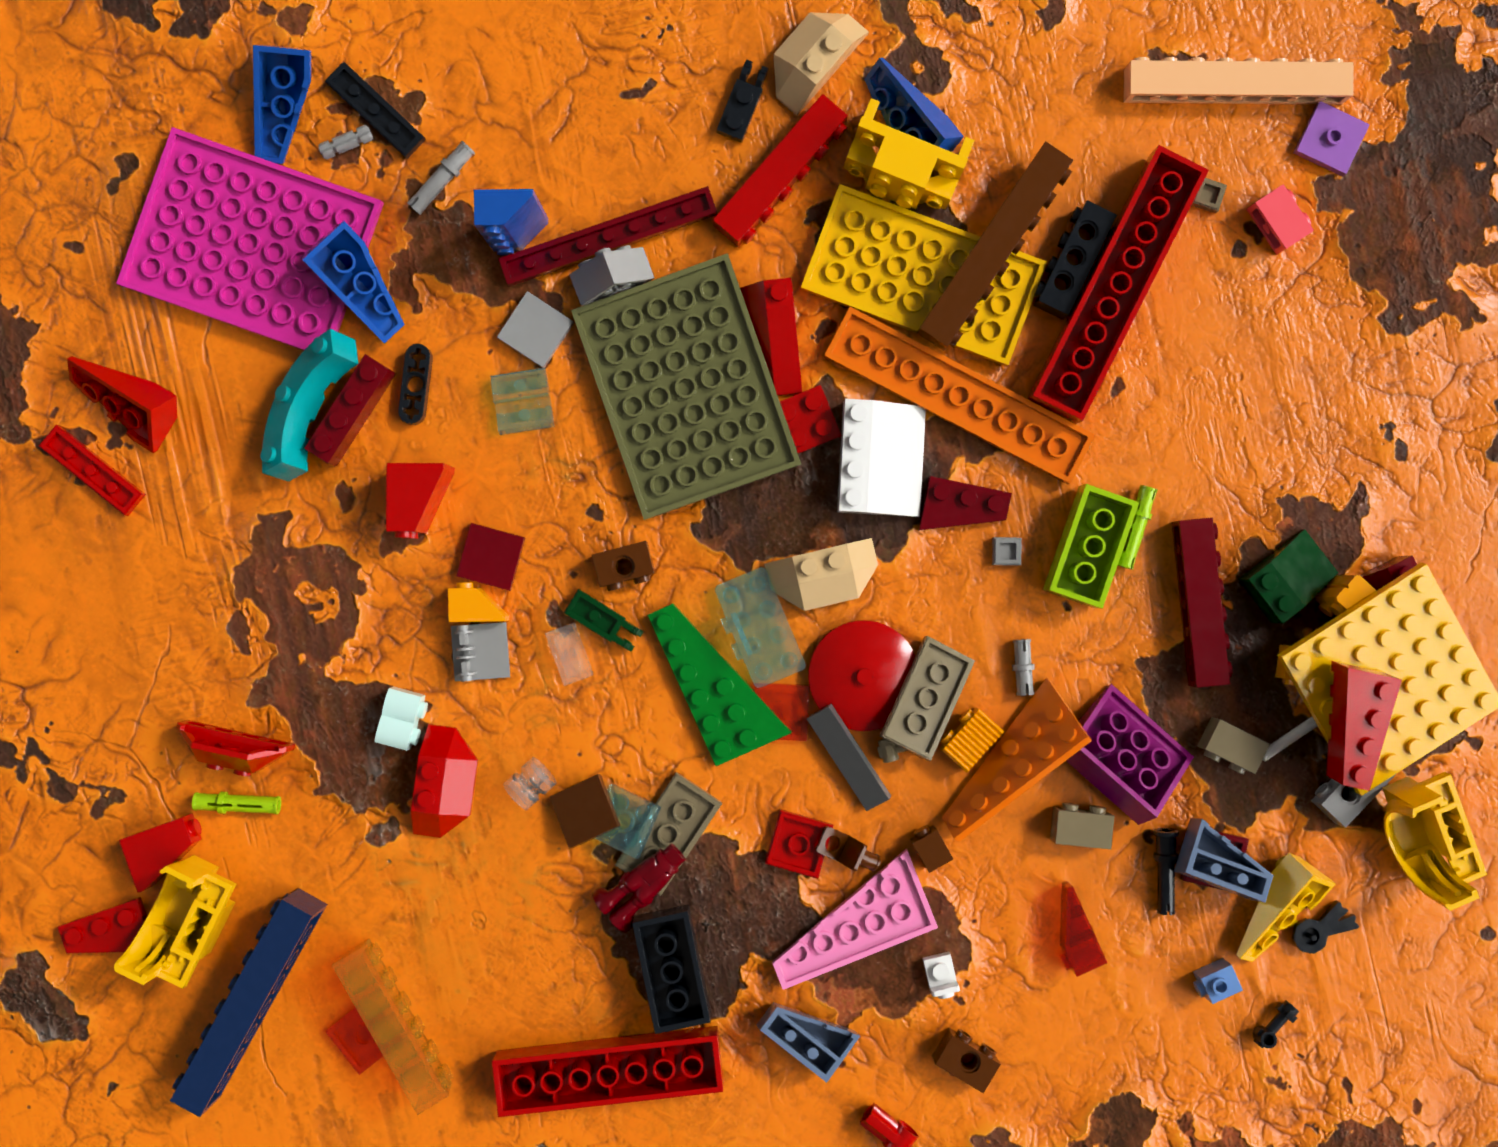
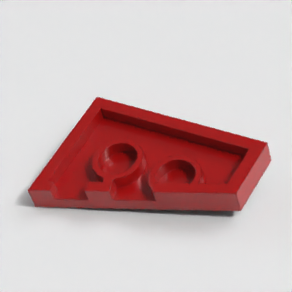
(105, 930)

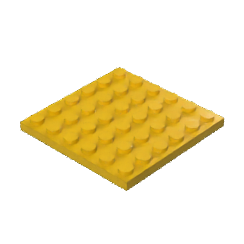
(1409, 635)

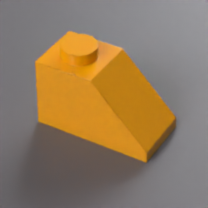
(473, 605)

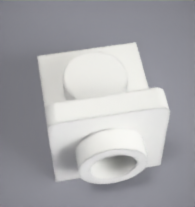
(941, 975)

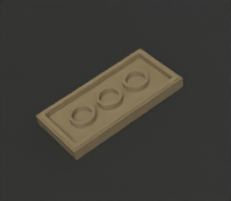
(927, 698)
(681, 821)

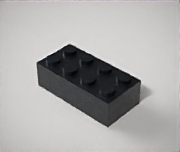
(671, 969)

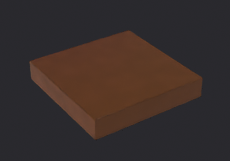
(585, 811)

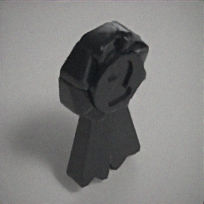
(1312, 935)

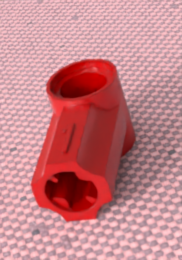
(888, 1129)

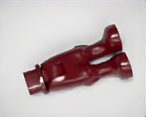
(643, 881)

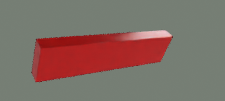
(92, 470)

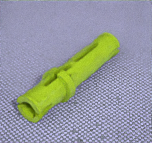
(1146, 497)
(236, 803)

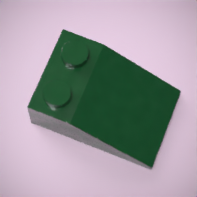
(1289, 577)

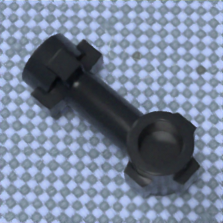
(1266, 1036)

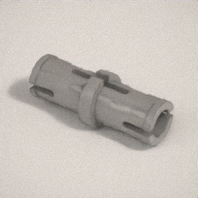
(1023, 667)

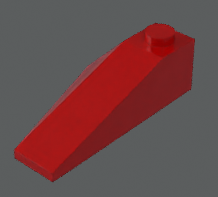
(774, 322)
(137, 403)

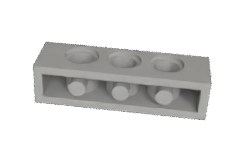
(1343, 810)

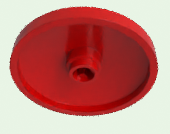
(860, 672)

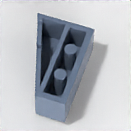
(809, 1039)

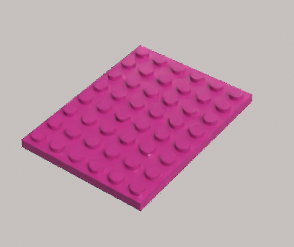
(230, 239)

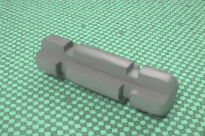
(345, 142)

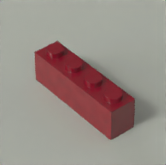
(350, 410)

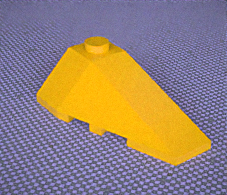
(1292, 890)

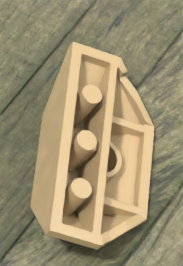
(813, 56)
(824, 575)

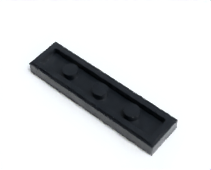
(375, 110)

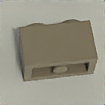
(1232, 745)
(1081, 826)

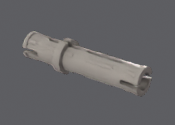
(441, 177)

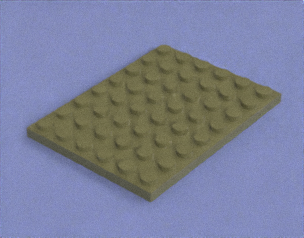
(686, 387)

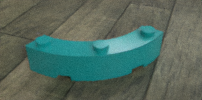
(299, 401)

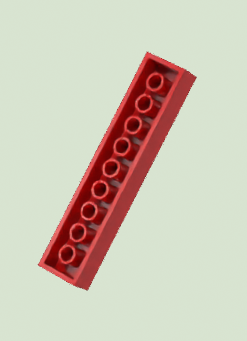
(1117, 284)

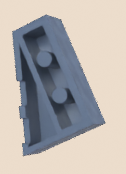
(1219, 863)

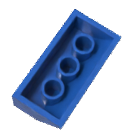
(508, 218)

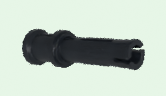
(1166, 858)

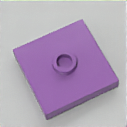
(1331, 138)

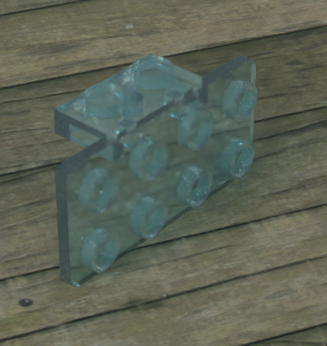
(759, 627)

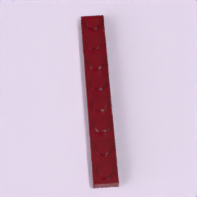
(608, 234)

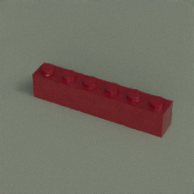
(1201, 602)

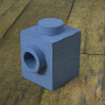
(1216, 981)

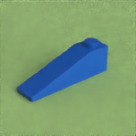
(280, 90)
(909, 109)
(351, 274)

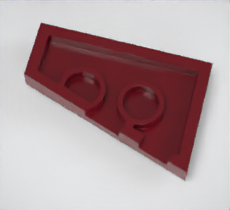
(958, 504)

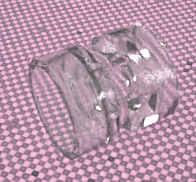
(527, 786)

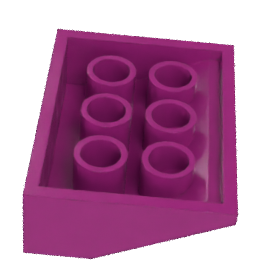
(1129, 756)

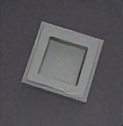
(1006, 551)

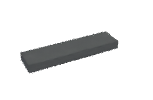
(849, 757)

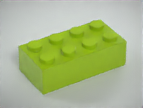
(1091, 546)

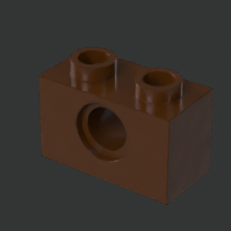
(607, 562)
(975, 1073)

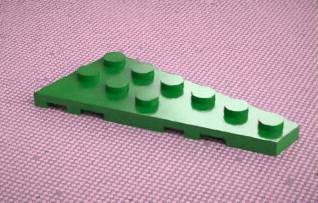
(721, 701)

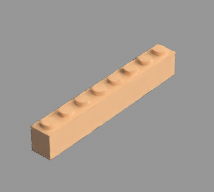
(1238, 81)

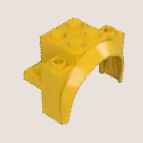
(904, 164)
(1423, 824)
(180, 924)

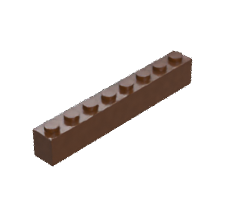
(995, 246)

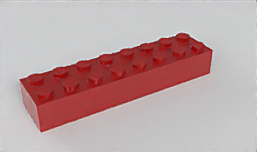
(608, 1071)

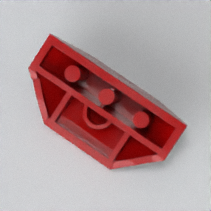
(231, 748)
(443, 782)

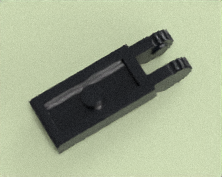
(742, 104)

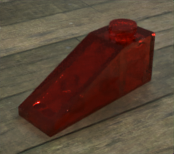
(1077, 938)

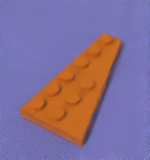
(1029, 750)

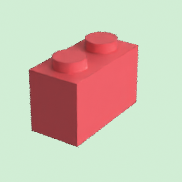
(1280, 219)

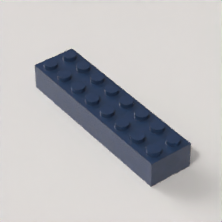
(248, 1001)

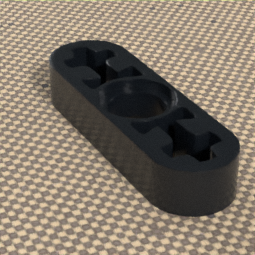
(409, 363)

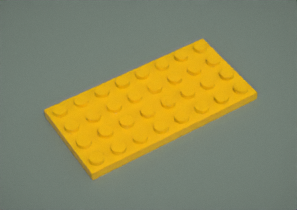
(902, 262)

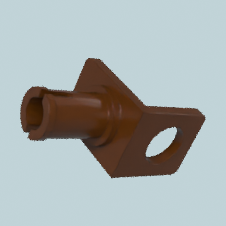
(849, 851)

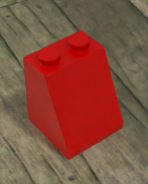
(414, 496)

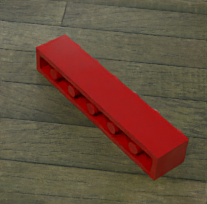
(780, 171)

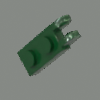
(600, 619)

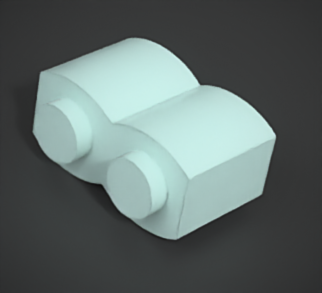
(400, 718)

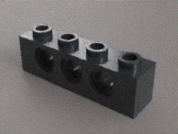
(1098, 224)

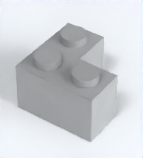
(611, 273)

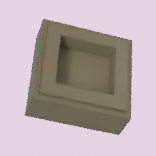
(1210, 195)

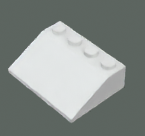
(881, 458)

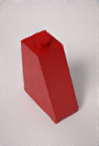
(158, 847)

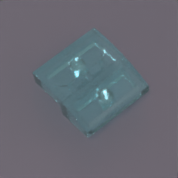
(522, 401)

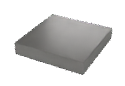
(535, 329)

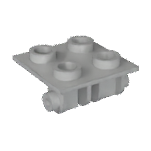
(480, 651)

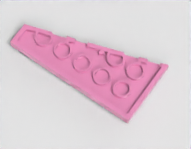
(871, 919)

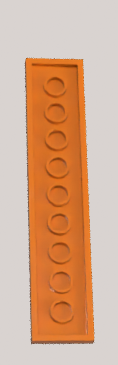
(959, 395)

